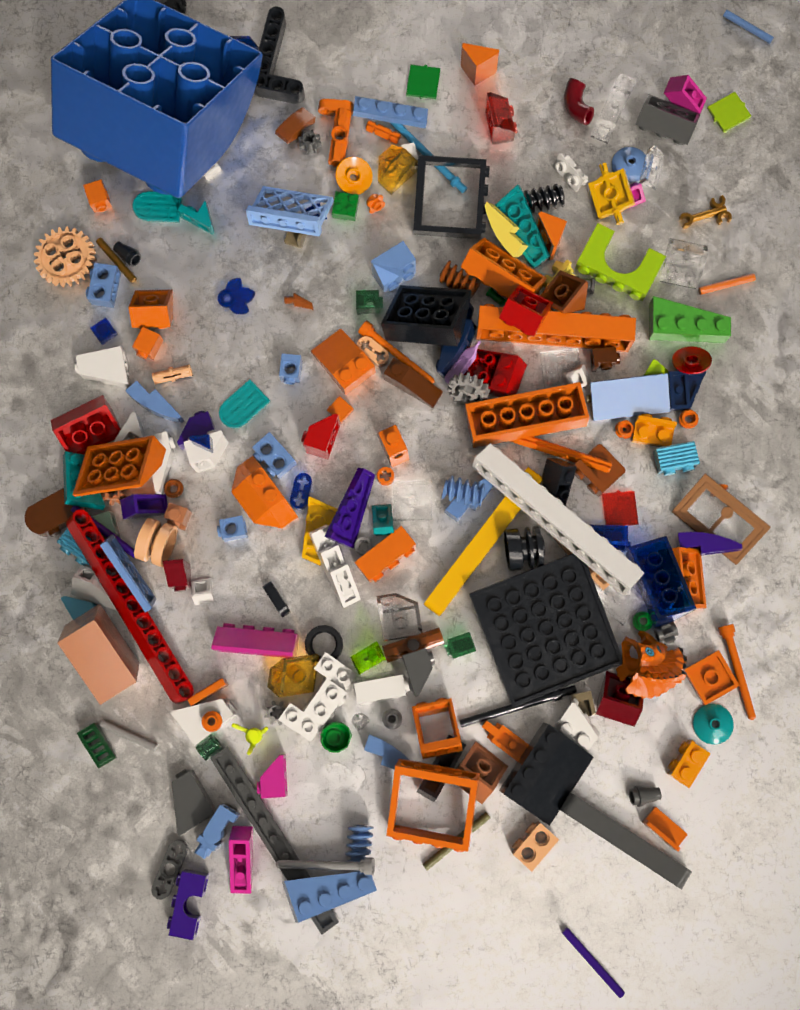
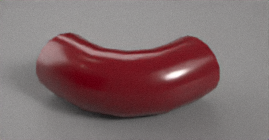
(574, 102)

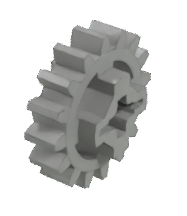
(469, 388)

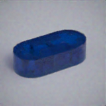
(296, 490)

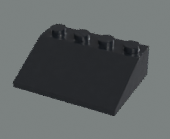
(427, 315)
(546, 773)

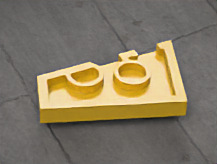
(317, 516)

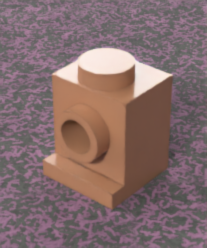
(177, 516)

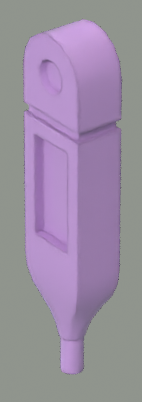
(463, 362)

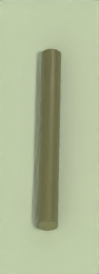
(444, 851)

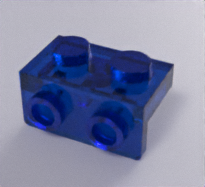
(615, 535)

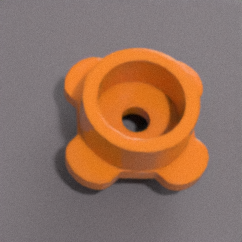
(375, 203)

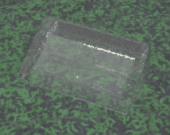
(652, 167)

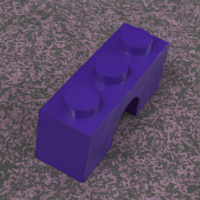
(184, 923)

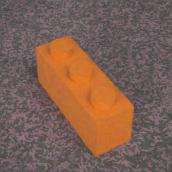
(386, 555)

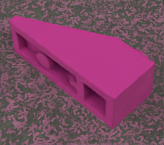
(241, 859)

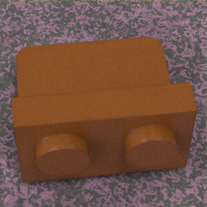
(597, 480)

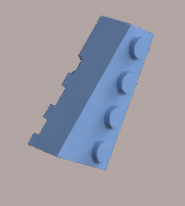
(322, 893)

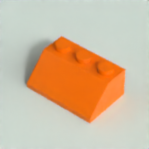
(692, 570)

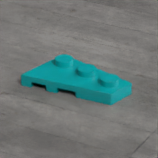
(71, 468)

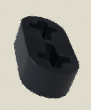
(276, 599)

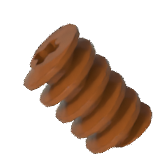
(457, 279)

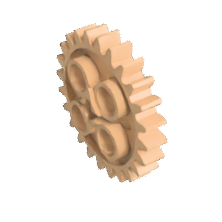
(58, 242)

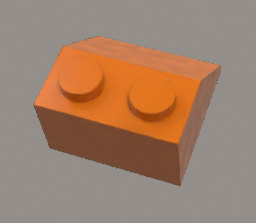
(151, 309)

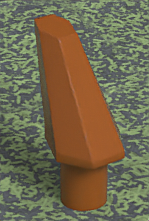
(298, 301)

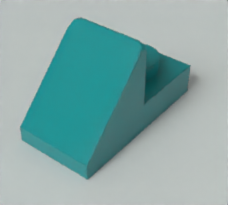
(198, 218)
(382, 519)

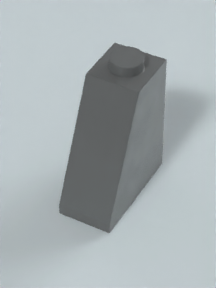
(190, 801)

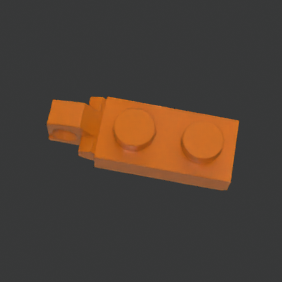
(505, 740)

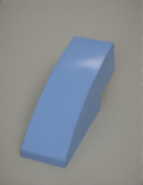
(153, 402)
(456, 510)
(387, 751)

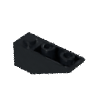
(558, 478)

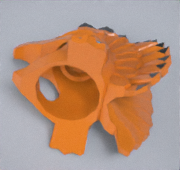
(654, 669)

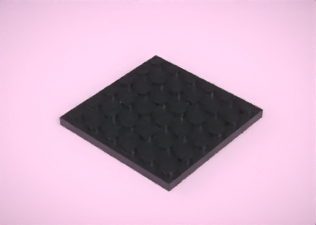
(546, 629)

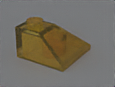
(293, 676)

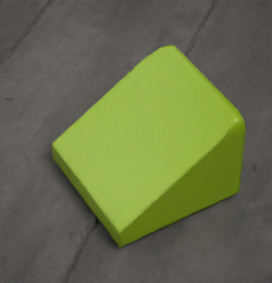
(655, 368)

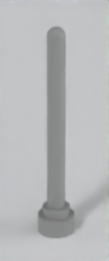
(365, 866)

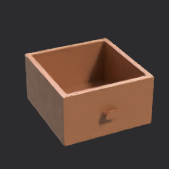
(99, 654)

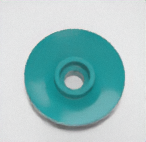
(703, 724)

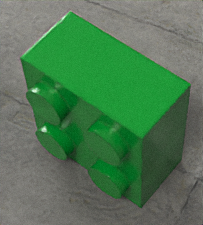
(345, 206)

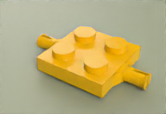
(611, 193)

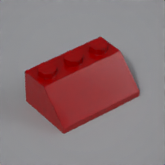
(86, 426)

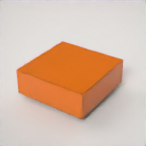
(341, 408)

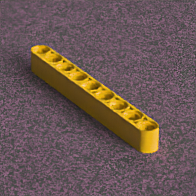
(474, 553)

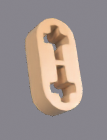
(375, 348)

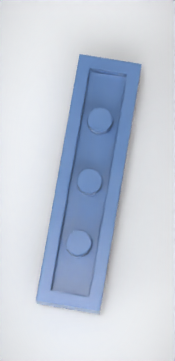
(390, 112)

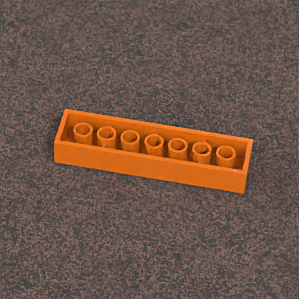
(561, 330)

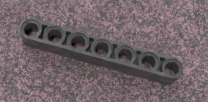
(626, 840)

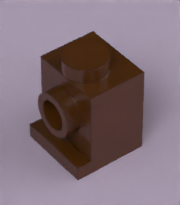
(604, 358)

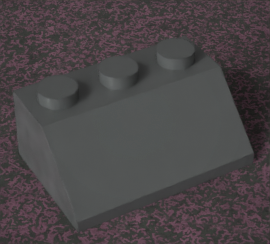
(667, 120)
(418, 667)

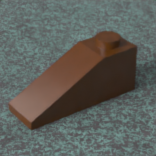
(412, 383)

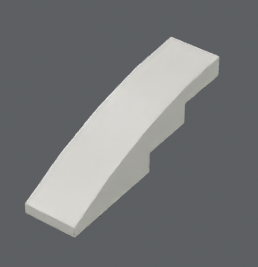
(335, 567)

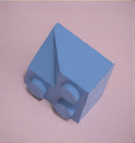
(394, 267)

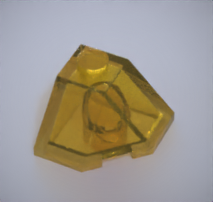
(395, 168)

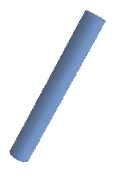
(748, 26)

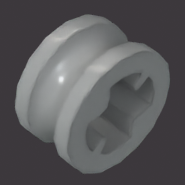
(357, 545)

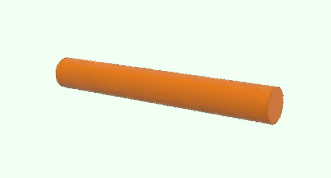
(726, 284)

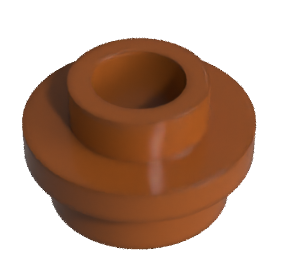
(169, 484)

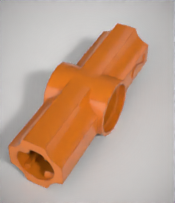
(341, 128)

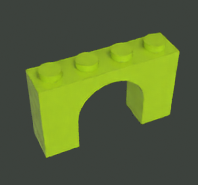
(593, 263)

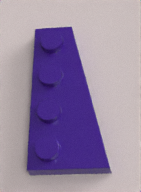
(350, 512)

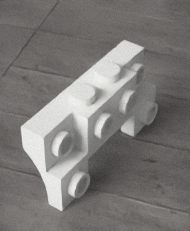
(323, 701)

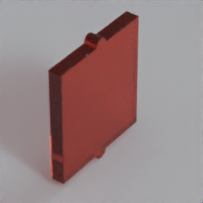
(620, 508)

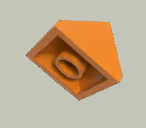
(479, 62)
(551, 230)

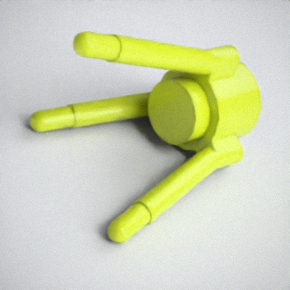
(252, 735)

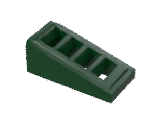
(91, 748)

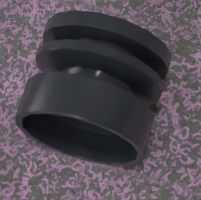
(524, 548)

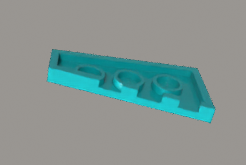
(517, 209)

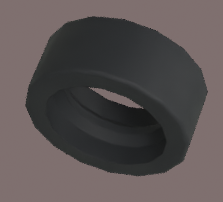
(324, 629)

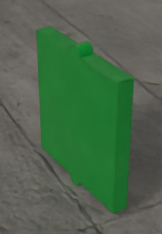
(423, 82)

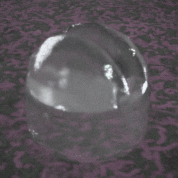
(360, 721)

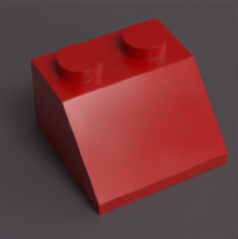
(525, 310)
(321, 436)

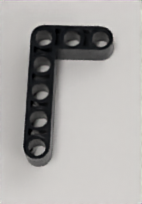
(269, 60)

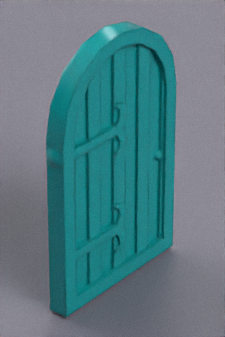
(157, 207)
(242, 405)

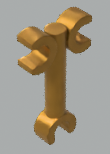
(717, 209)

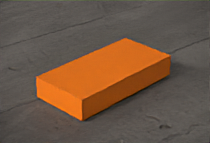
(208, 691)

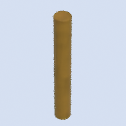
(116, 260)

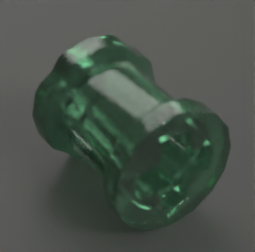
(209, 747)

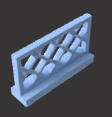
(288, 219)

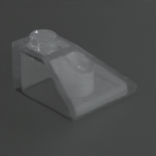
(398, 616)

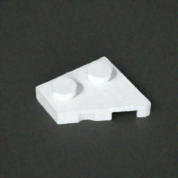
(577, 726)

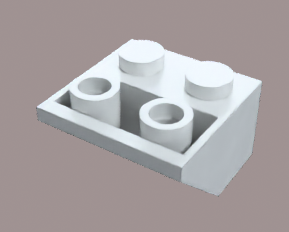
(203, 459)

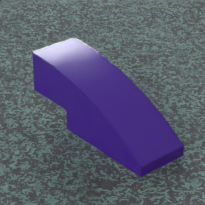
(708, 543)

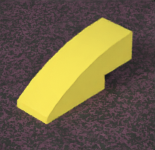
(505, 230)

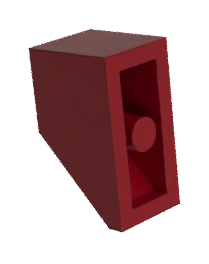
(178, 574)

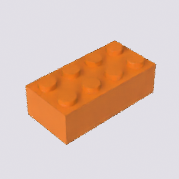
(500, 269)

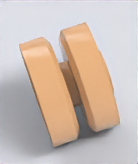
(155, 542)

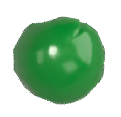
(335, 737)

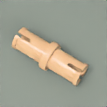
(172, 374)

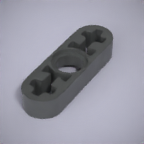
(169, 886)

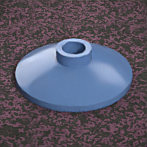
(621, 159)

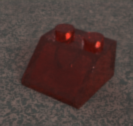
(499, 119)

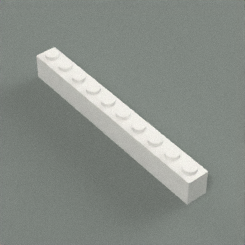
(557, 519)

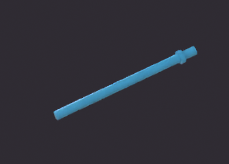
(455, 180)

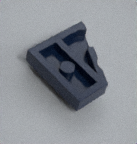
(683, 389)

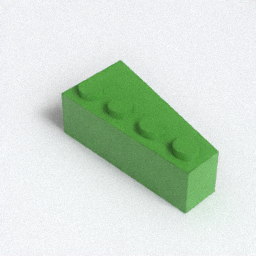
(686, 323)

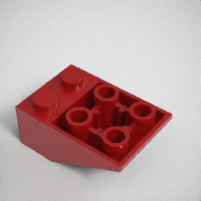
(499, 370)

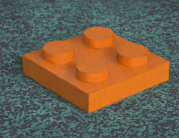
(711, 677)

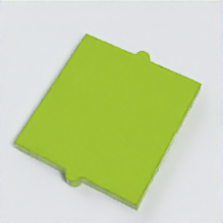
(729, 112)

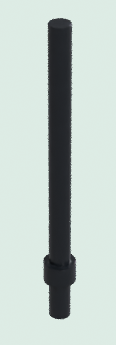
(555, 695)

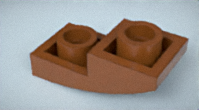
(294, 124)

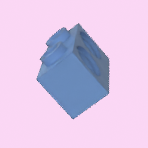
(108, 285)
(277, 453)

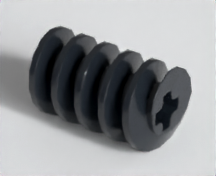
(545, 197)

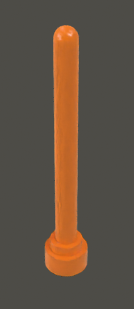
(368, 330)
(727, 633)

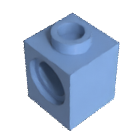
(287, 361)
(241, 530)

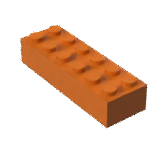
(526, 415)

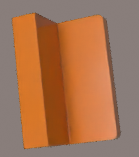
(665, 828)

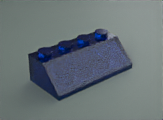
(662, 582)

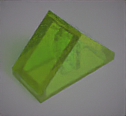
(368, 658)

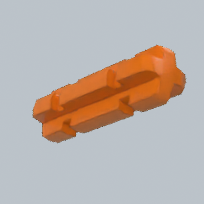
(383, 131)

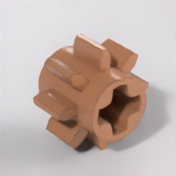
(116, 498)

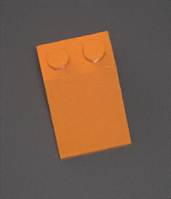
(344, 361)

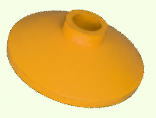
(357, 167)

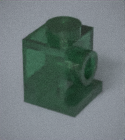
(366, 296)

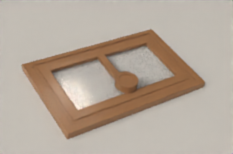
(717, 512)

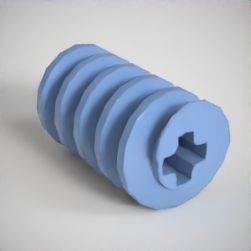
(464, 491)
(359, 842)

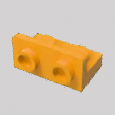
(653, 430)
(688, 763)

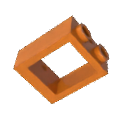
(443, 746)

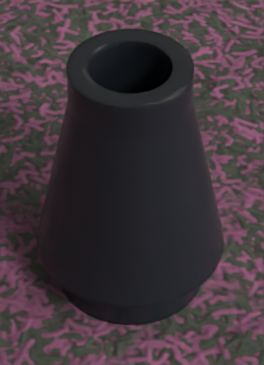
(128, 254)

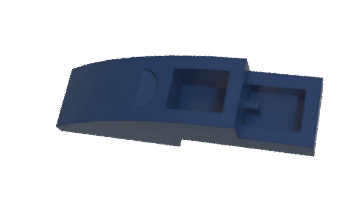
(451, 354)

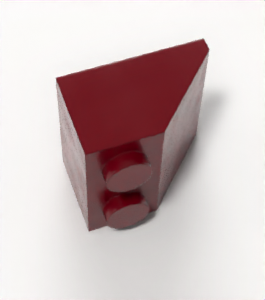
(616, 703)

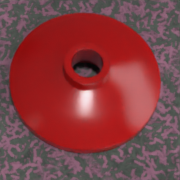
(692, 360)

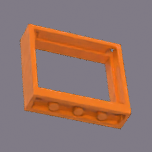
(438, 774)

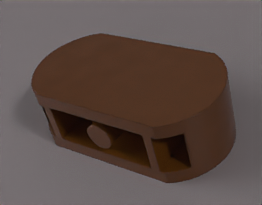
(49, 515)

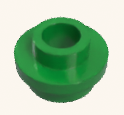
(636, 621)

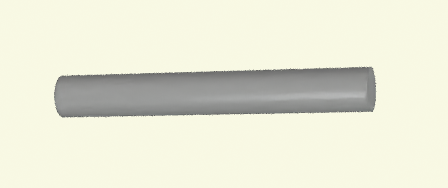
(128, 735)

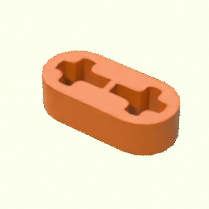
(329, 106)

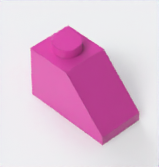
(685, 93)
(274, 780)

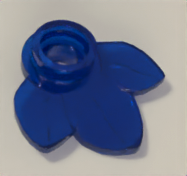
(239, 297)

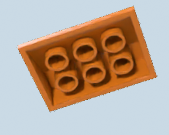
(119, 465)

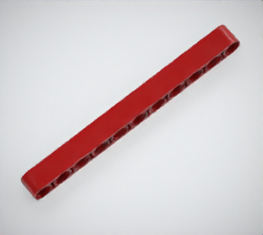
(130, 616)

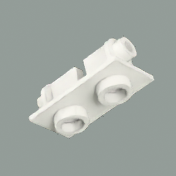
(566, 168)

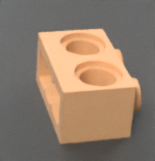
(539, 849)

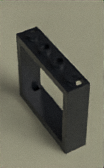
(441, 231)

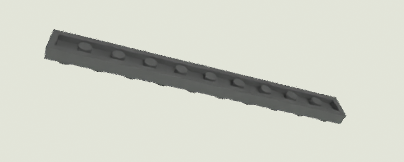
(264, 824)

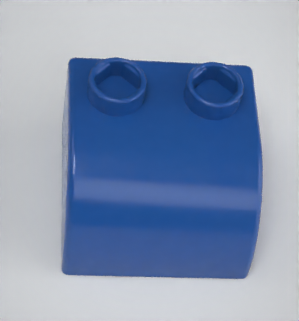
(153, 93)

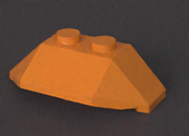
(261, 496)

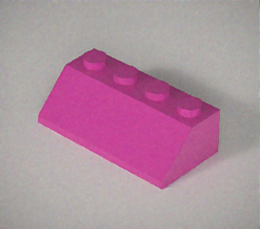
(255, 642)

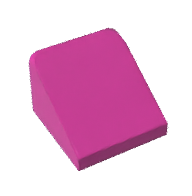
(637, 193)

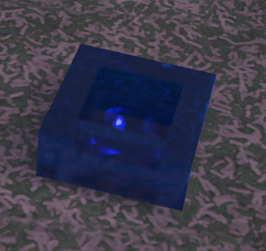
(104, 331)

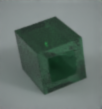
(460, 646)

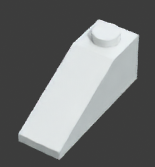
(161, 475)

